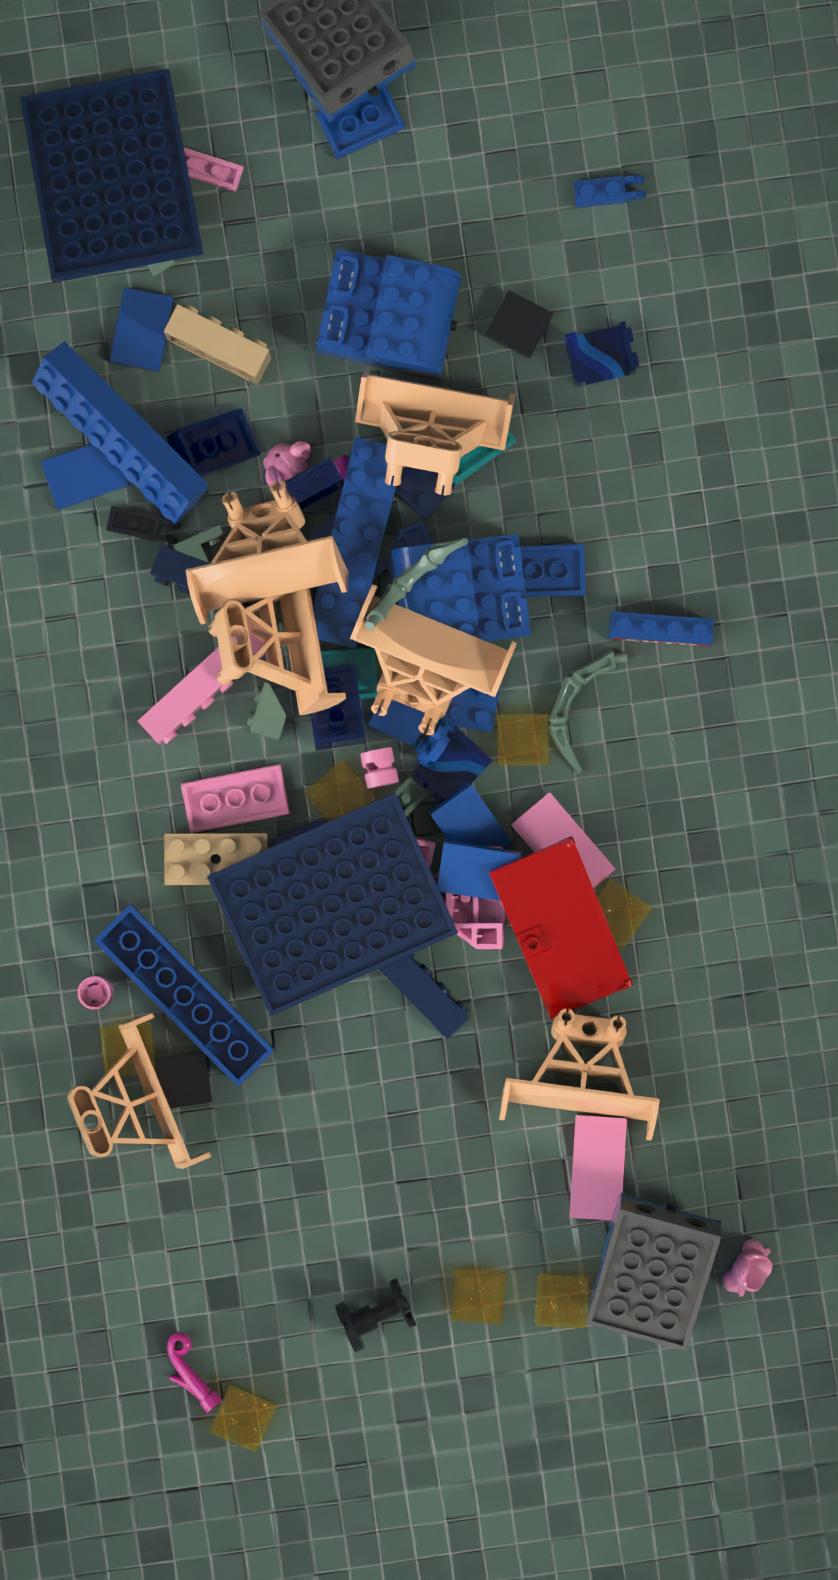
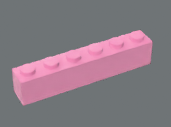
(188, 697)

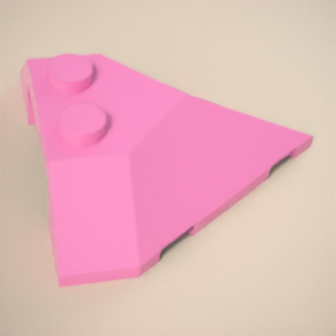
(477, 919)

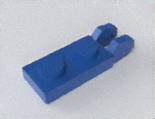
(606, 191)

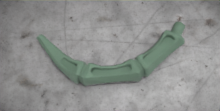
(405, 581)
(570, 687)

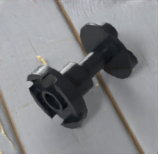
(366, 1319)

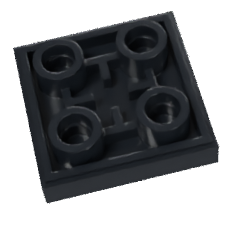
(519, 324)
(184, 1079)

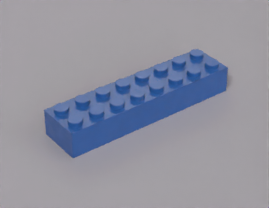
(119, 432)
(358, 535)
(184, 994)

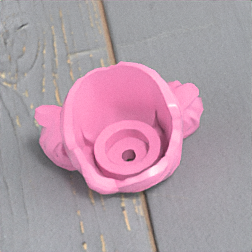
(290, 462)
(749, 1269)

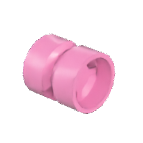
(379, 768)
(95, 992)

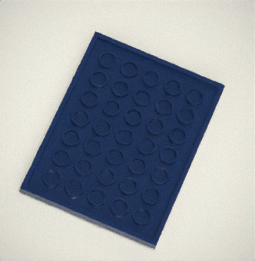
(111, 176)
(332, 904)

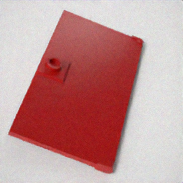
(560, 927)

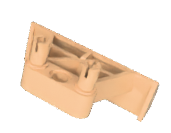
(430, 424)
(264, 556)
(300, 636)
(428, 661)
(568, 1031)
(98, 1139)

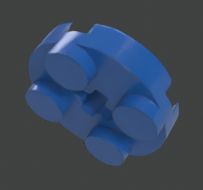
(433, 745)

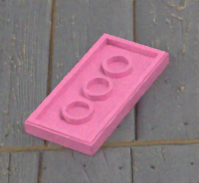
(235, 798)
(549, 823)
(597, 1166)

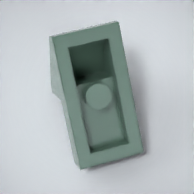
(193, 545)
(410, 794)

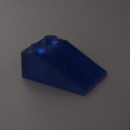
(215, 443)
(341, 723)

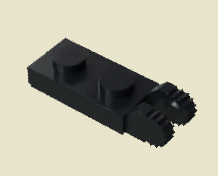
(140, 525)

